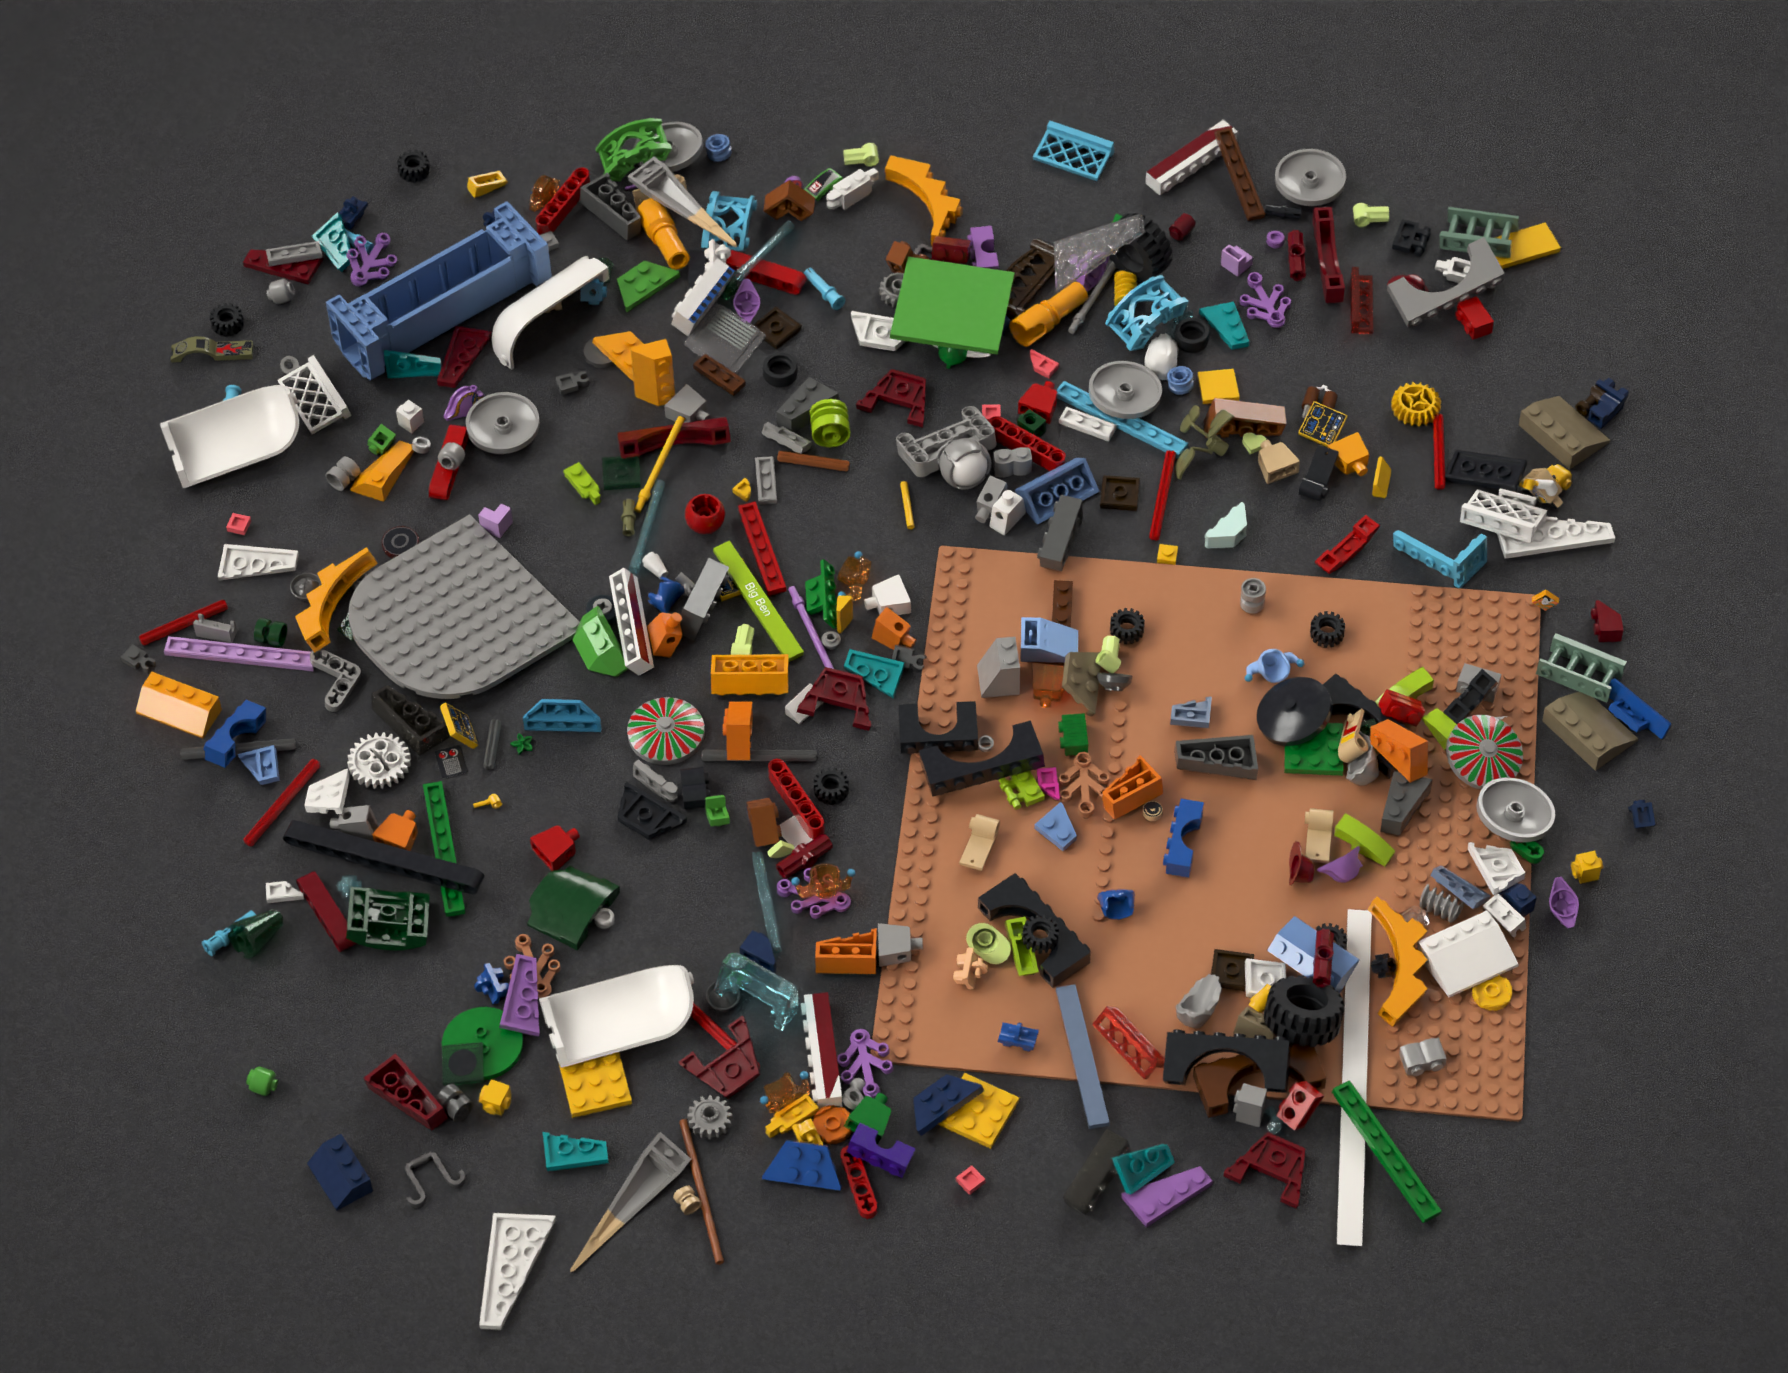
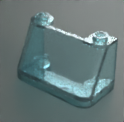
(742, 973)

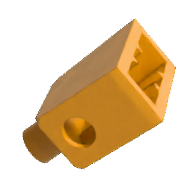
(1352, 454)

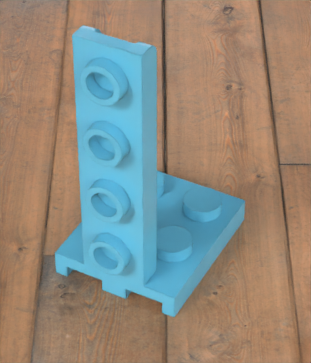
(1461, 569)

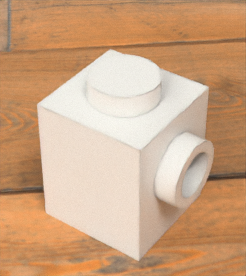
(409, 416)

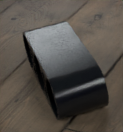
(696, 266)

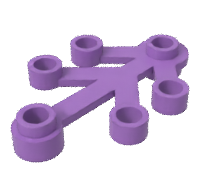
(369, 261)
(1274, 318)
(832, 903)
(864, 1060)

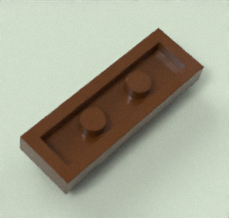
(719, 374)
(1062, 602)

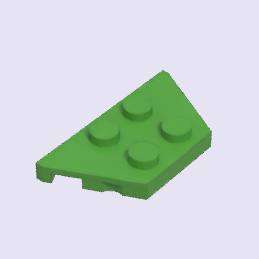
(644, 282)

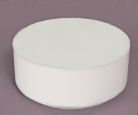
(604, 918)

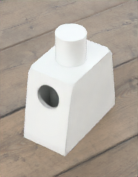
(1007, 512)
(889, 594)

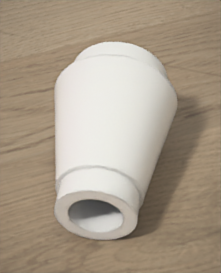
(655, 565)

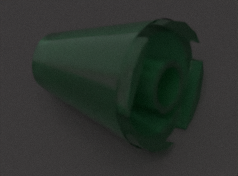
(254, 932)

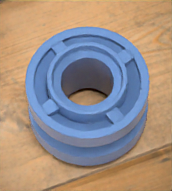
(718, 147)
(1180, 380)

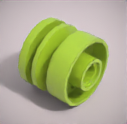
(829, 423)

